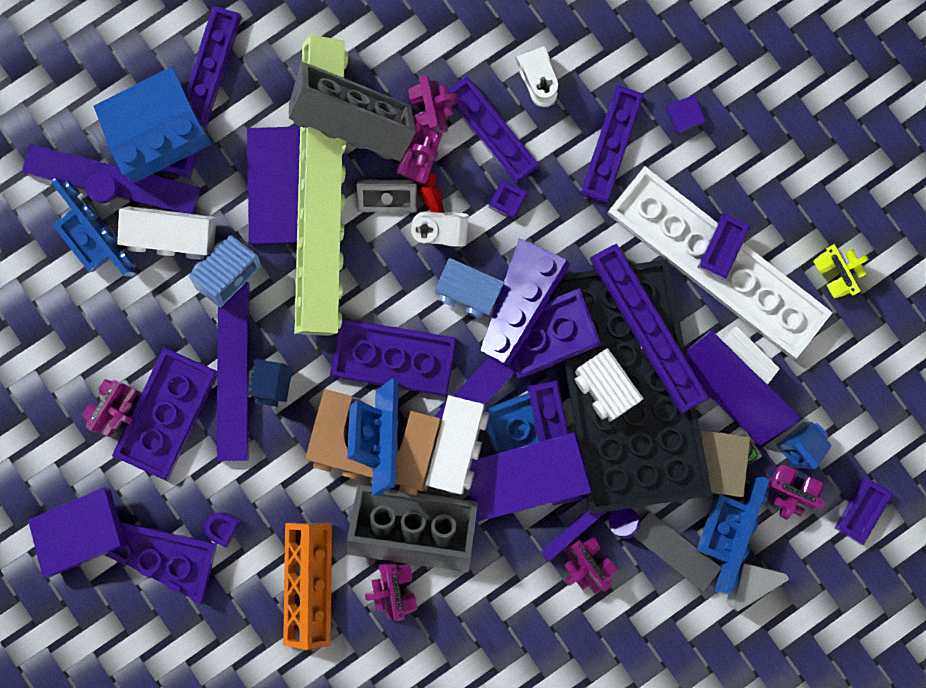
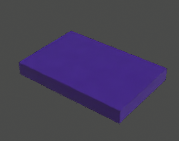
(558, 334)
(76, 532)

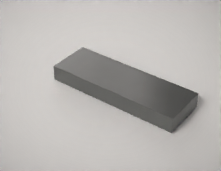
(676, 551)

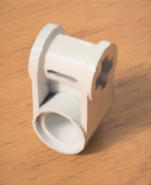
(537, 73)
(446, 229)

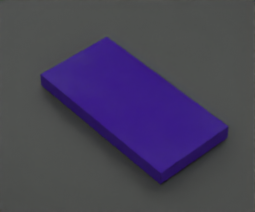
(273, 184)
(383, 352)
(739, 389)
(165, 414)
(529, 477)

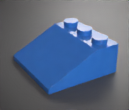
(151, 125)

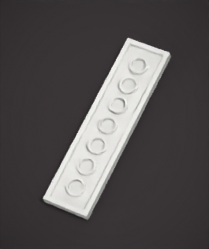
(753, 286)

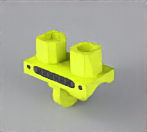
(846, 283)

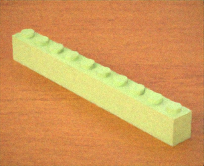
(320, 210)

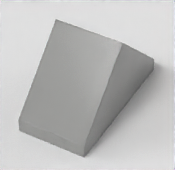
(753, 584)

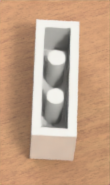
(166, 232)
(457, 445)

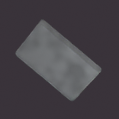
(386, 195)

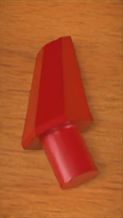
(432, 195)

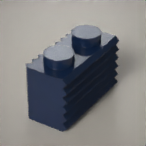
(270, 382)

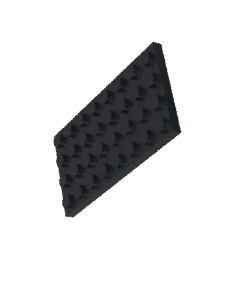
(652, 448)

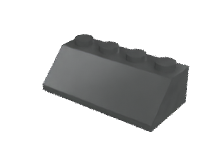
(351, 112)
(438, 532)

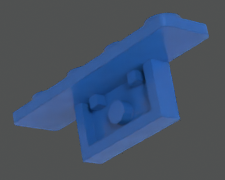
(86, 236)
(374, 436)
(729, 532)

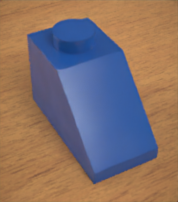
(805, 445)

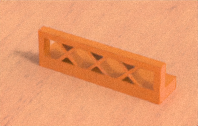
(312, 585)

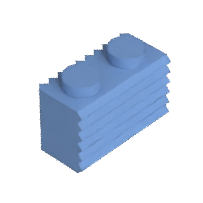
(225, 270)
(468, 288)

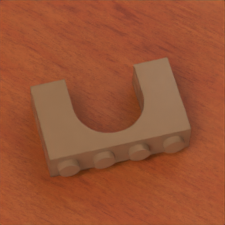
(330, 443)

